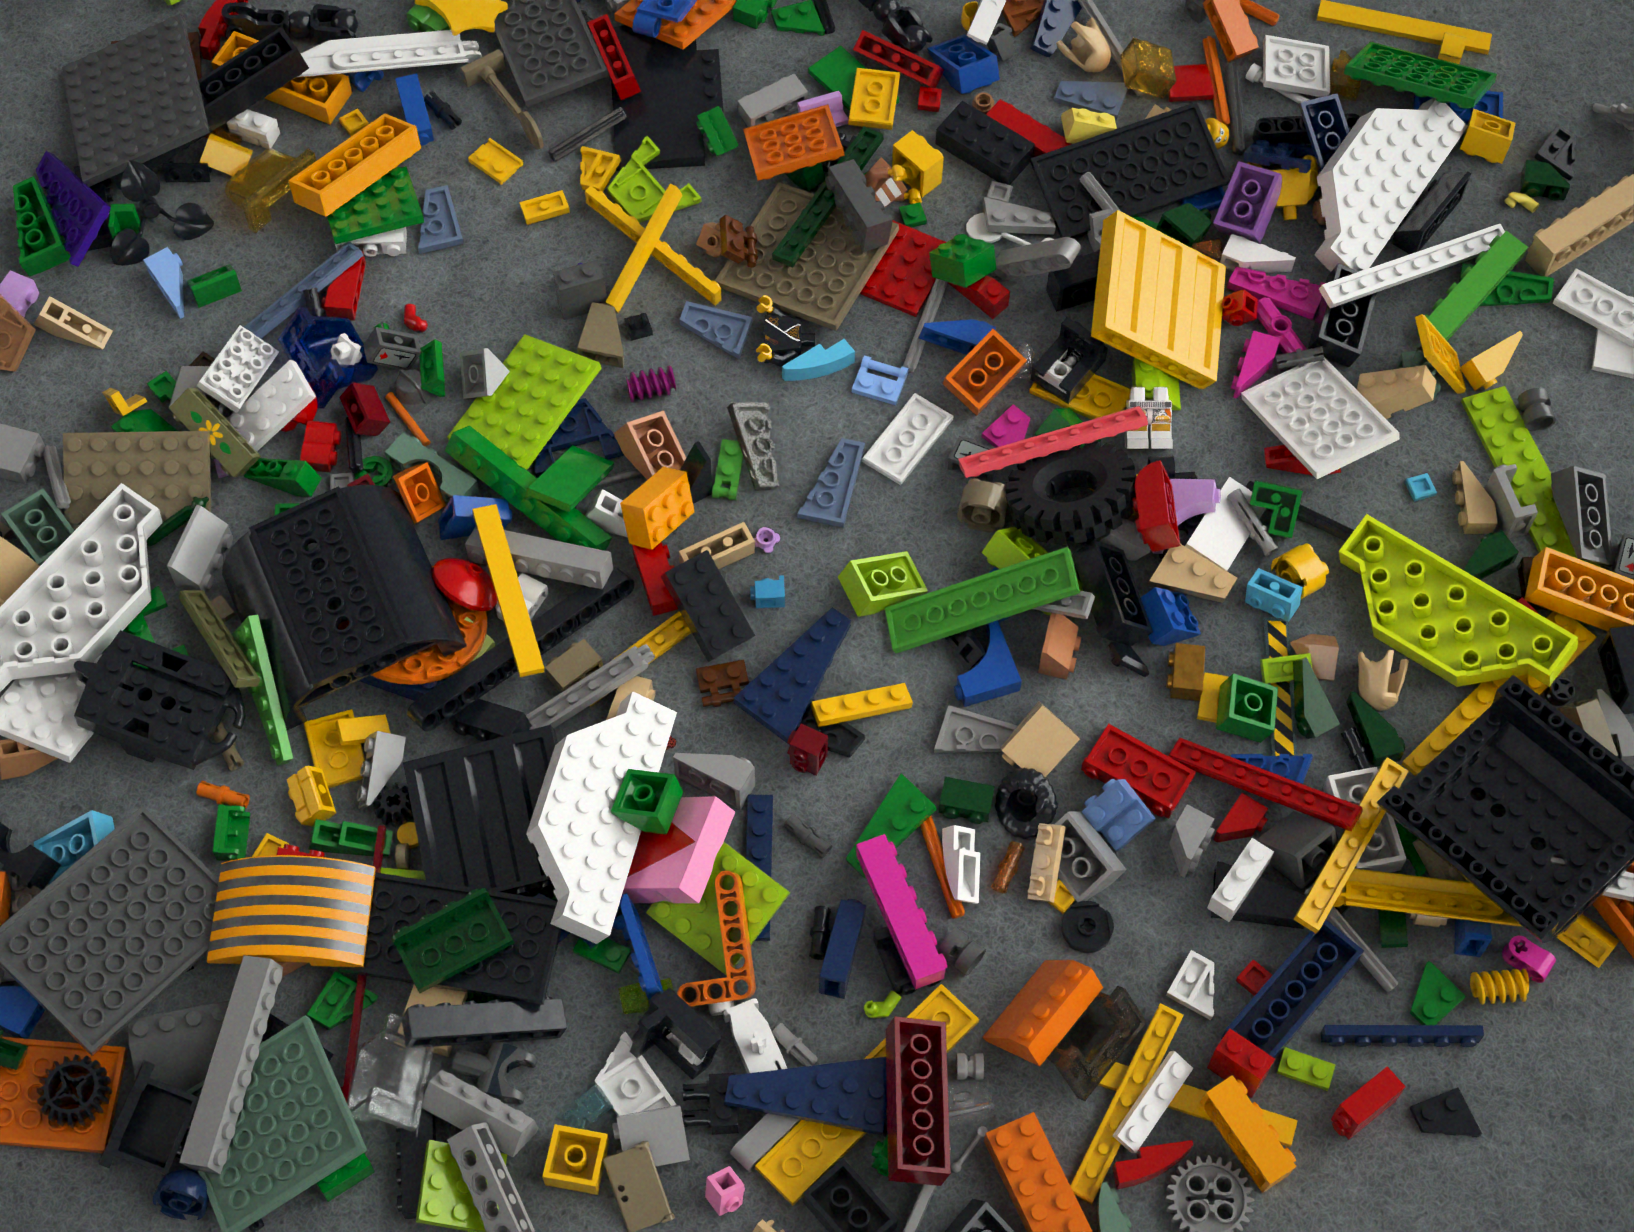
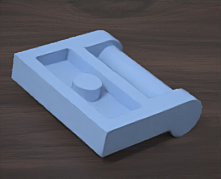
(877, 386)

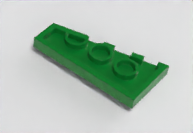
(1518, 289)

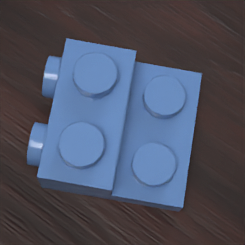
(1118, 813)

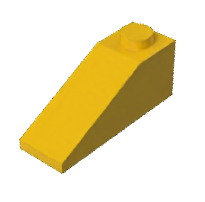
(1491, 363)

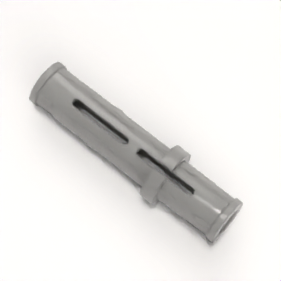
(1267, 545)

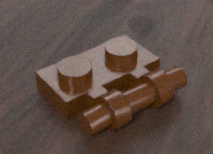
(733, 241)
(721, 677)

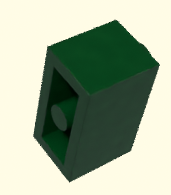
(966, 800)

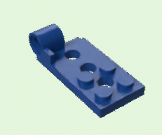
(649, 14)
(642, 958)

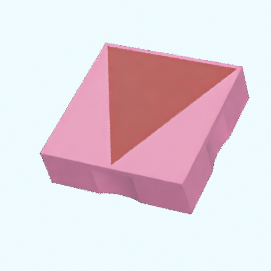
(679, 863)

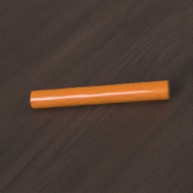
(407, 419)

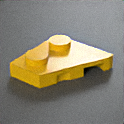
(597, 168)

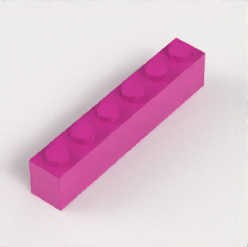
(900, 911)

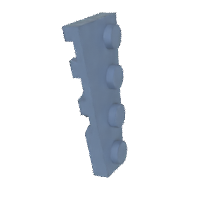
(833, 492)

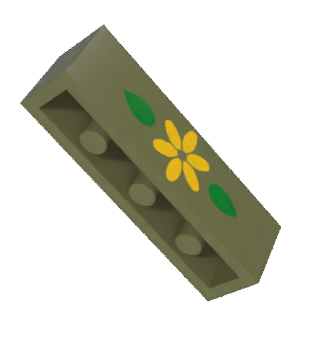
(225, 441)

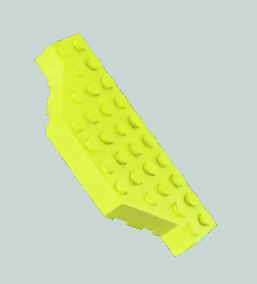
(1449, 616)

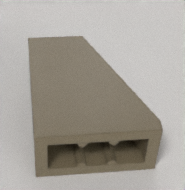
(601, 336)
(1590, 718)

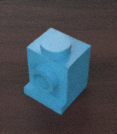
(768, 593)

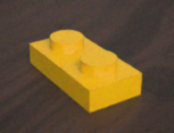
(544, 207)

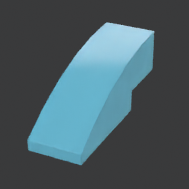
(819, 362)

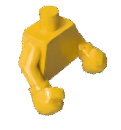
(1296, 188)

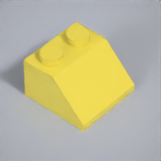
(1084, 124)

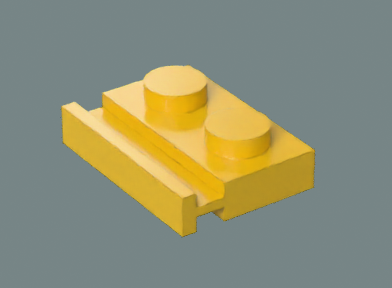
(495, 161)

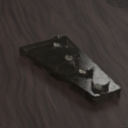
(753, 435)

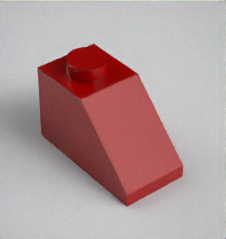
(1242, 820)

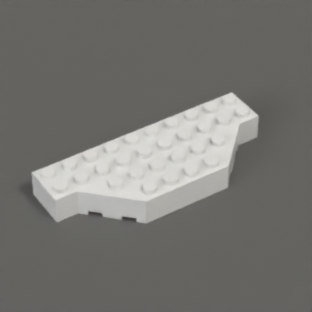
(1379, 178)
(80, 592)
(572, 824)

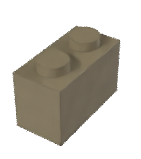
(573, 665)

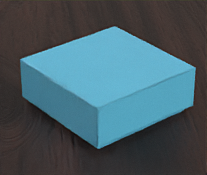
(1420, 487)

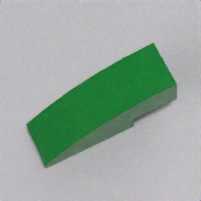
(346, 838)

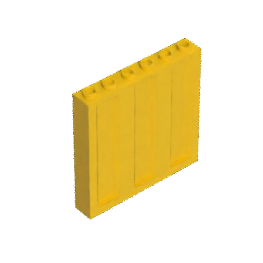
(1158, 300)

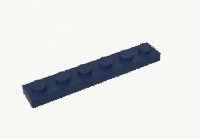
(760, 839)
(1393, 1034)

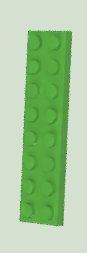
(982, 600)

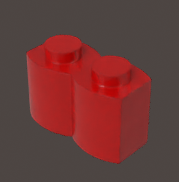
(320, 445)

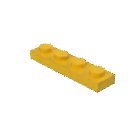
(861, 704)

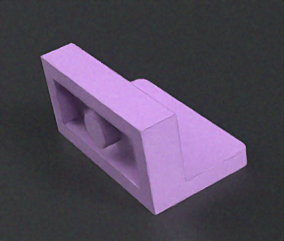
(835, 104)

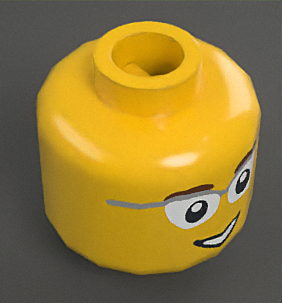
(1218, 131)

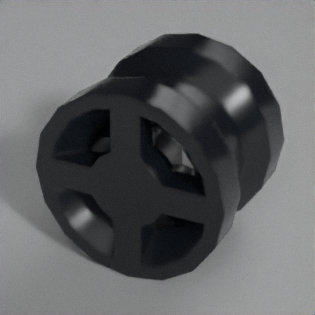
(1560, 686)

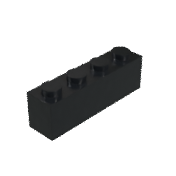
(412, 1154)

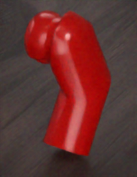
(412, 321)

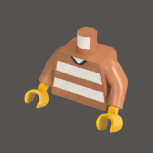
(888, 183)

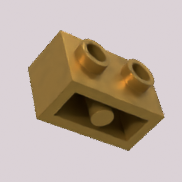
(1187, 671)

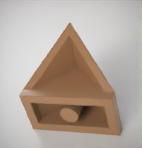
(1323, 653)

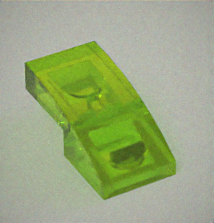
(635, 1000)

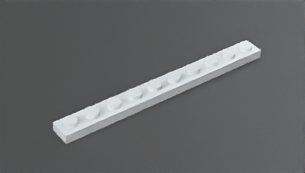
(1409, 267)

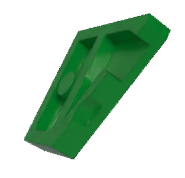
(1434, 996)
(337, 1002)

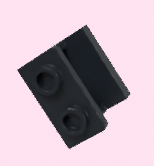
(893, 963)

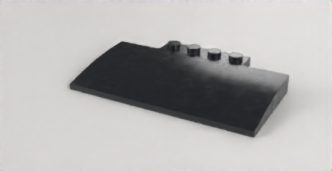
(674, 90)

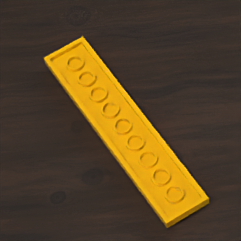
(1483, 698)
(815, 1147)

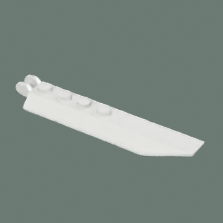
(389, 53)

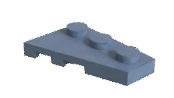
(1093, 96)
(440, 221)
(717, 326)

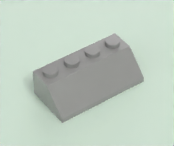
(466, 1106)

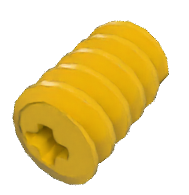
(1500, 985)

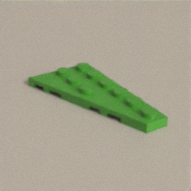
(252, 643)

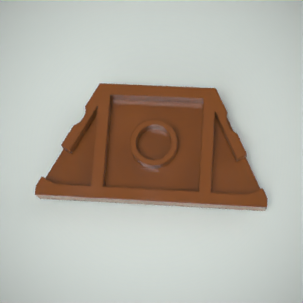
(1021, 14)

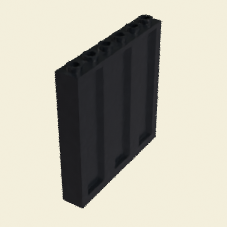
(476, 811)

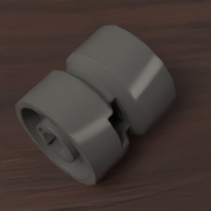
(1536, 409)
(968, 957)

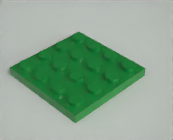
(378, 209)

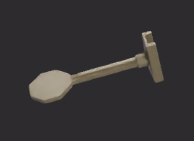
(486, 69)

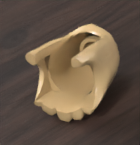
(1089, 48)
(1377, 684)

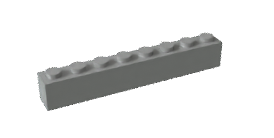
(232, 1065)

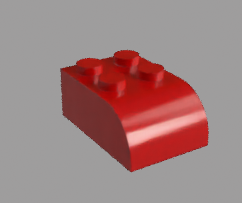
(1156, 508)

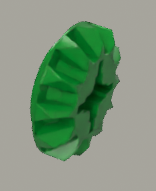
(384, 470)

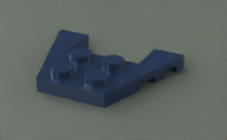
(1279, 153)
(579, 427)

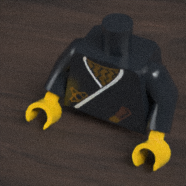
(781, 335)

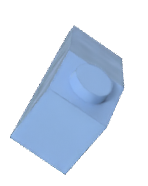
(167, 274)

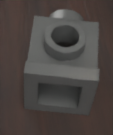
(1001, 42)

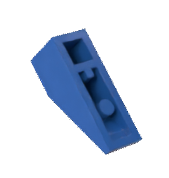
(956, 335)

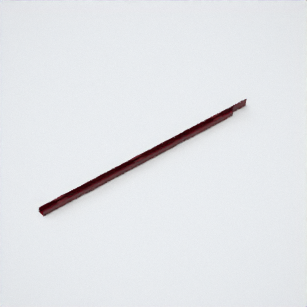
(361, 983)

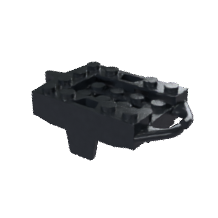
(172, 734)

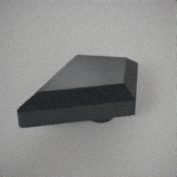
(1127, 657)

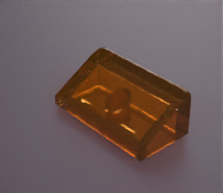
(1210, 247)

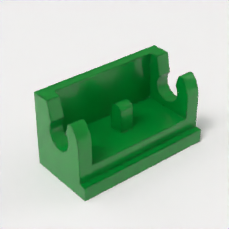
(231, 833)

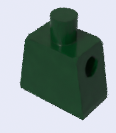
(1185, 224)

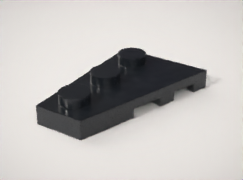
(841, 736)

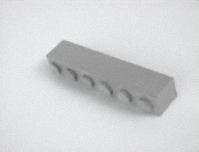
(550, 558)

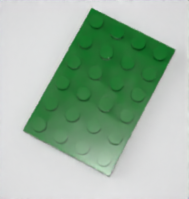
(1420, 75)

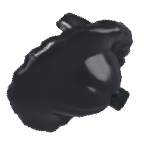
(1024, 802)

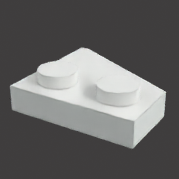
(1195, 985)

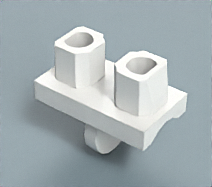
(346, 351)

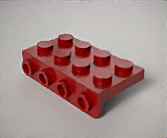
(1151, 774)

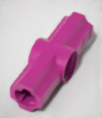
(1273, 320)

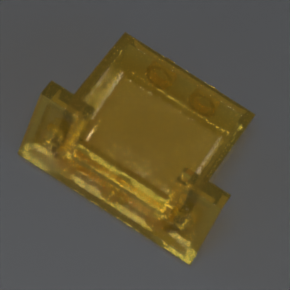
(264, 183)

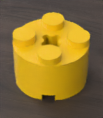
(1301, 568)

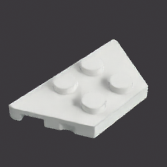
(631, 1082)

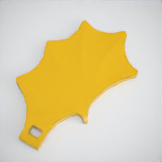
(467, 14)

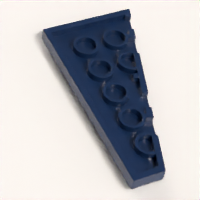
(790, 682)
(830, 1094)

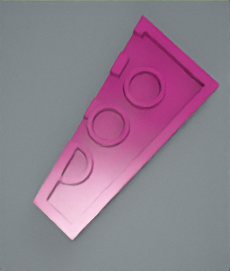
(1291, 295)

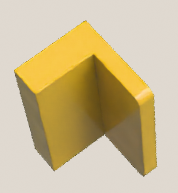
(225, 155)
(120, 405)
(1589, 940)

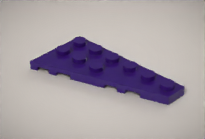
(75, 206)

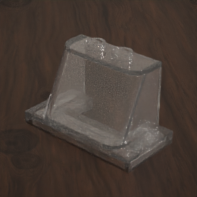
(389, 1078)

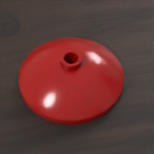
(465, 583)

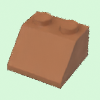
(1059, 646)

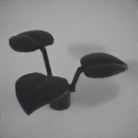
(140, 184)

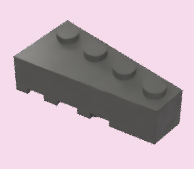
(861, 211)

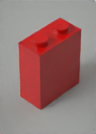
(1242, 1060)
(1367, 1103)

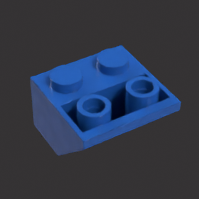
(1169, 616)

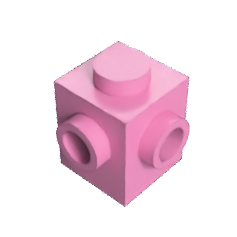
(724, 1191)

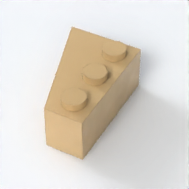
(1397, 389)
(1192, 575)

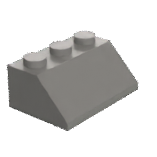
(199, 551)
(1086, 859)

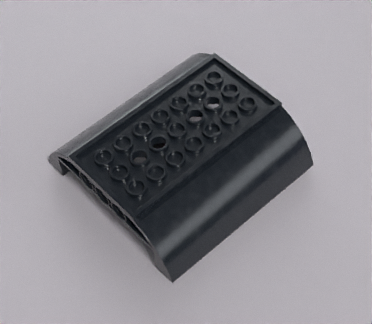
(370, 566)
(1552, 790)

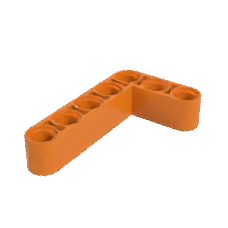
(730, 949)

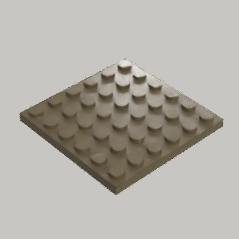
(824, 277)

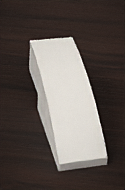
(961, 863)

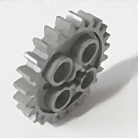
(1207, 1175)

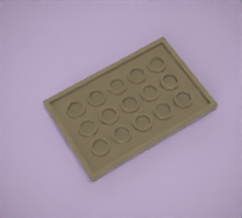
(158, 466)

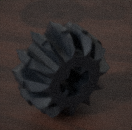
(396, 812)

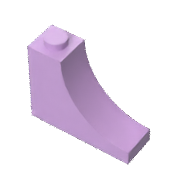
(1194, 498)

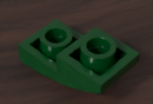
(1392, 929)

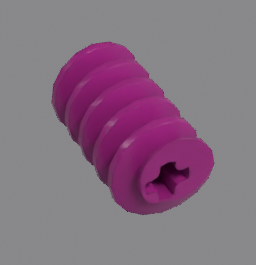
(651, 383)

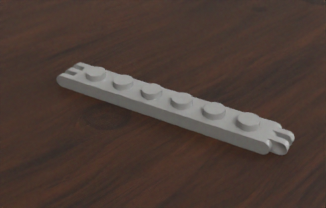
(592, 688)

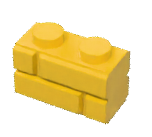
(310, 795)

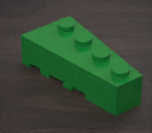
(39, 238)

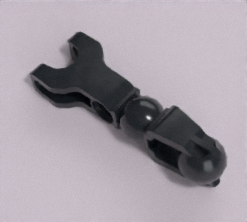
(262, 22)
(912, 37)

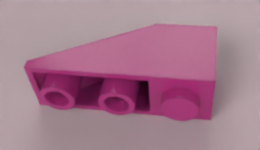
(1258, 360)

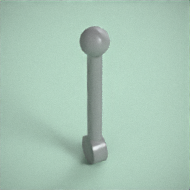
(956, 1166)

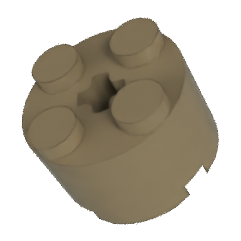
(983, 505)

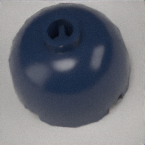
(178, 1191)

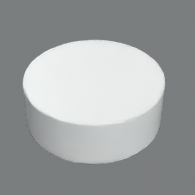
(718, 1008)

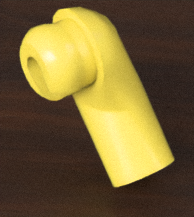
(1523, 199)

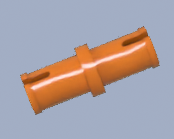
(222, 794)

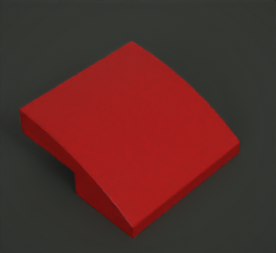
(1191, 84)

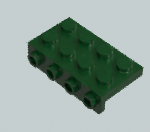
(452, 939)

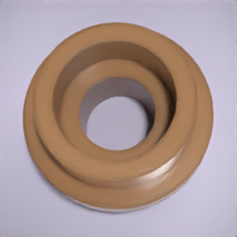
(983, 98)

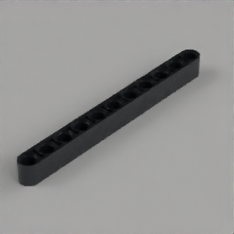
(499, 662)

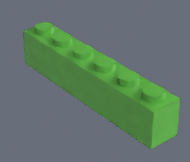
(1476, 284)

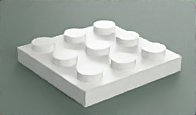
(1296, 66)

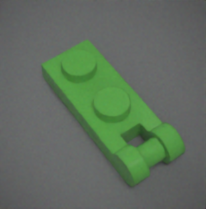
(728, 470)

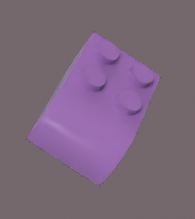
(1249, 202)

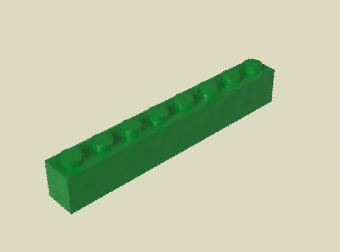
(512, 483)

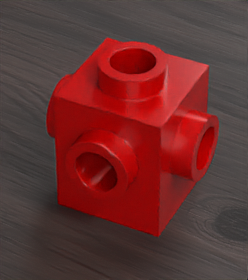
(1239, 308)

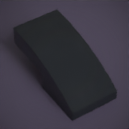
(966, 648)

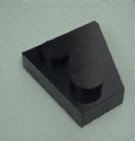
(1559, 151)
(1446, 1115)

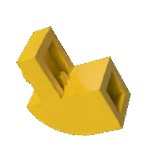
(1452, 48)

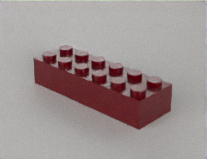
(917, 1101)

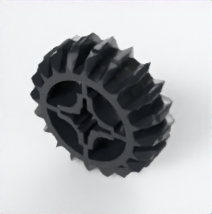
(64, 1097)

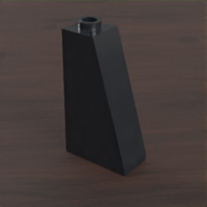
(1265, 903)

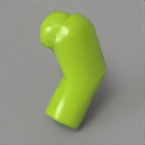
(882, 1008)

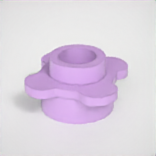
(766, 533)

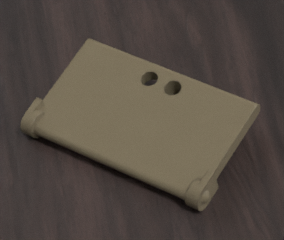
(637, 1179)

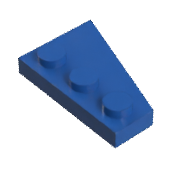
(1287, 766)

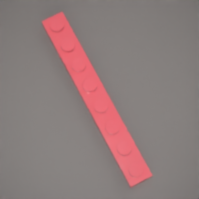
(1052, 442)

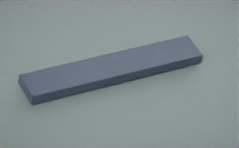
(295, 297)

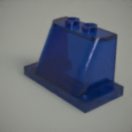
(309, 344)

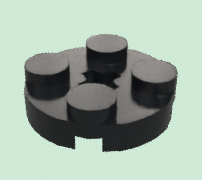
(1096, 916)

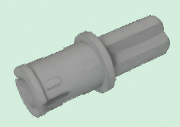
(794, 1045)

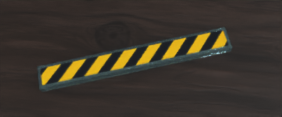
(1278, 645)

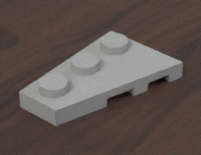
(1013, 218)
(971, 732)

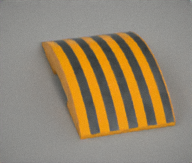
(292, 910)

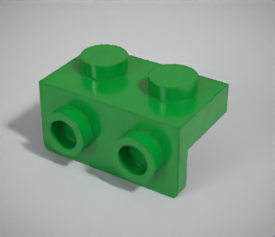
(717, 130)

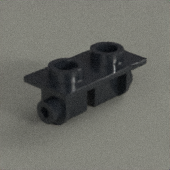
(186, 172)

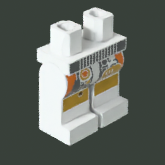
(1158, 417)

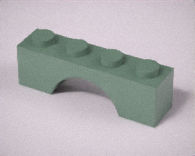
(409, 452)

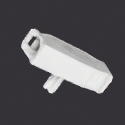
(753, 1038)

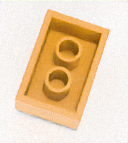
(657, 507)

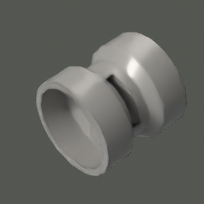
(970, 1066)

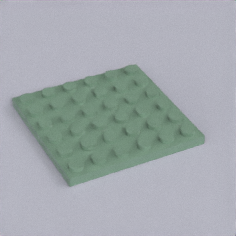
(287, 1133)

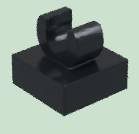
(638, 326)

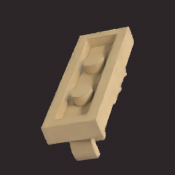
(1046, 862)

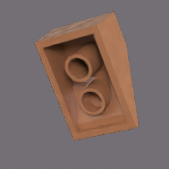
(650, 444)

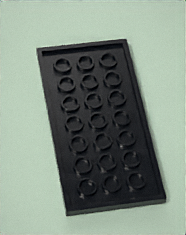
(1136, 165)
(513, 973)

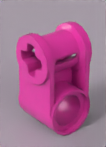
(1530, 956)

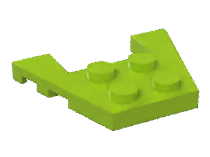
(639, 191)

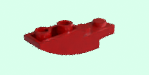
(214, 27)

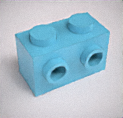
(1273, 594)

